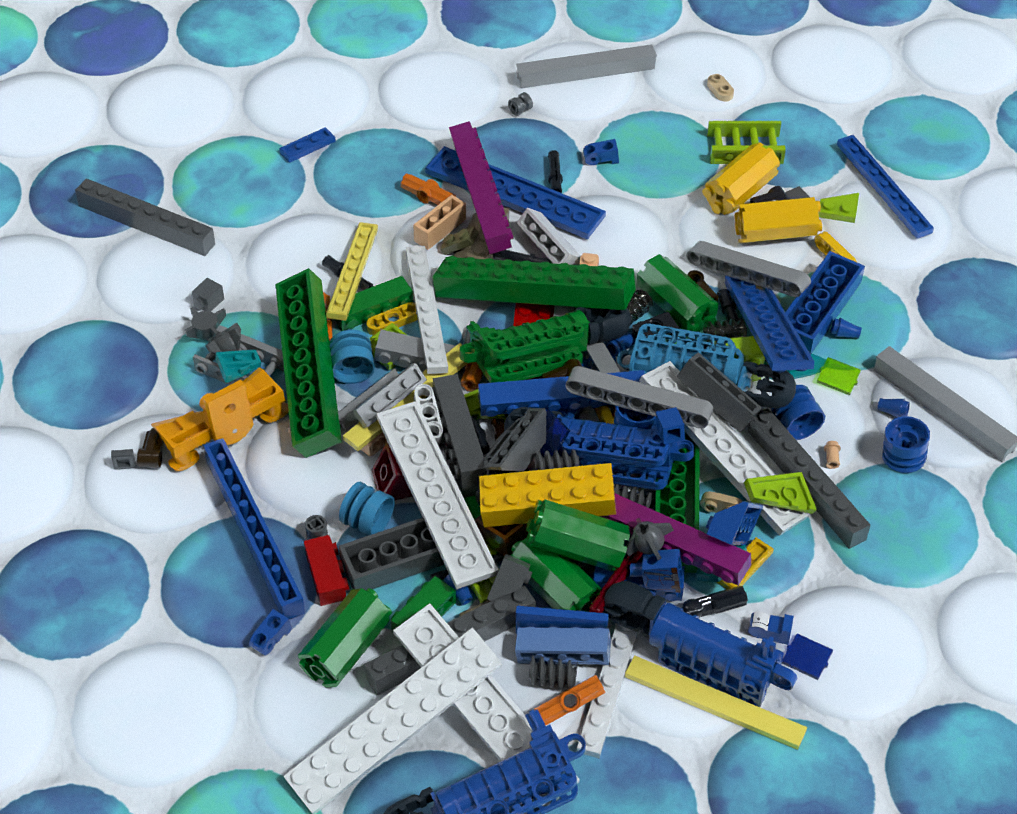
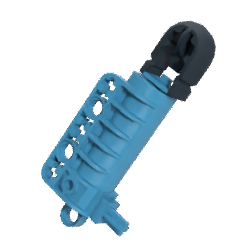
(655, 351)

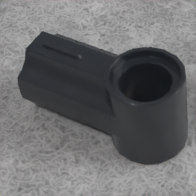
(774, 194)

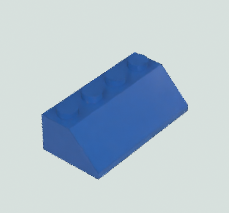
(735, 523)

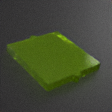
(838, 376)

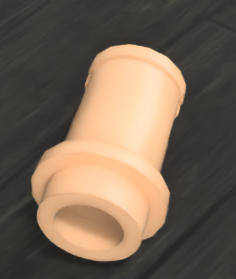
(832, 454)

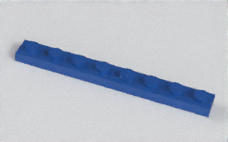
(885, 186)

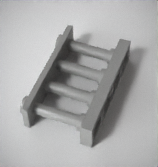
(267, 355)
(380, 397)

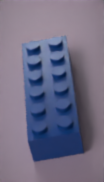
(824, 298)

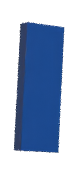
(307, 144)

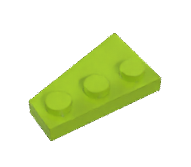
(781, 491)

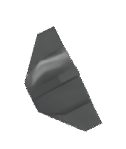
(205, 324)
(226, 340)
(648, 537)

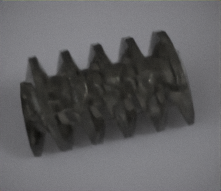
(639, 304)
(726, 329)

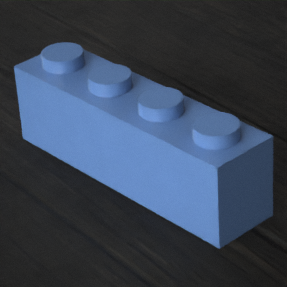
(574, 644)

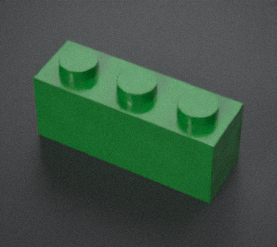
(434, 592)

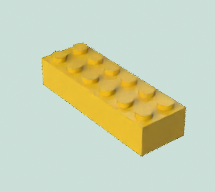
(513, 496)

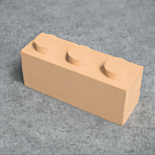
(439, 222)

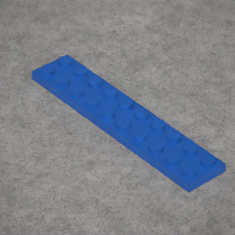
(521, 194)
(770, 326)

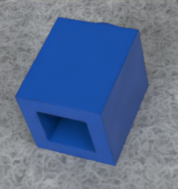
(670, 425)

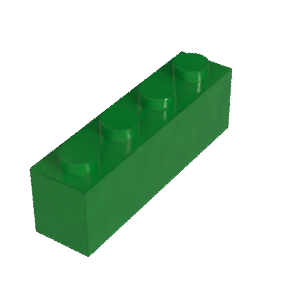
(376, 301)

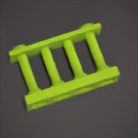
(726, 153)

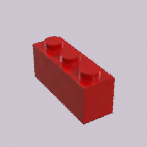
(326, 570)

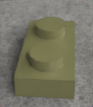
(459, 240)

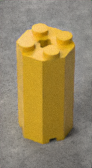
(741, 178)
(778, 219)

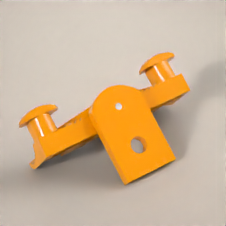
(224, 415)

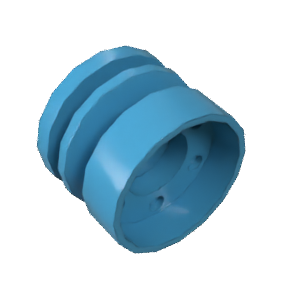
(351, 356)
(366, 509)

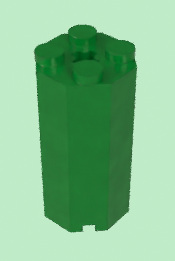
(677, 293)
(577, 535)
(557, 578)
(344, 637)

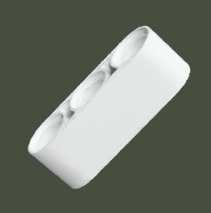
(429, 406)

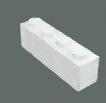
(548, 238)

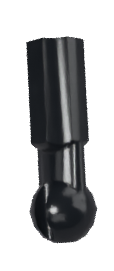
(716, 602)

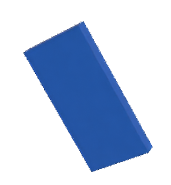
(558, 618)

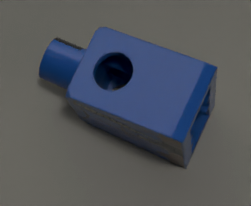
(660, 574)

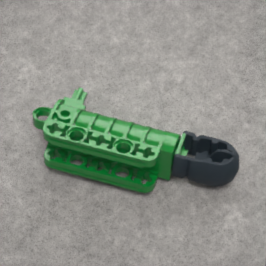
(537, 344)

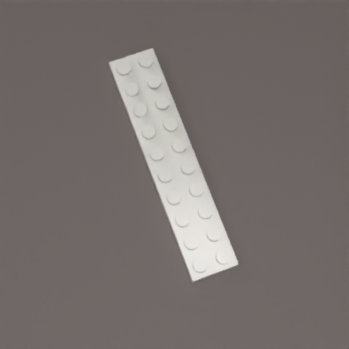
(726, 450)
(437, 495)
(484, 707)
(392, 721)

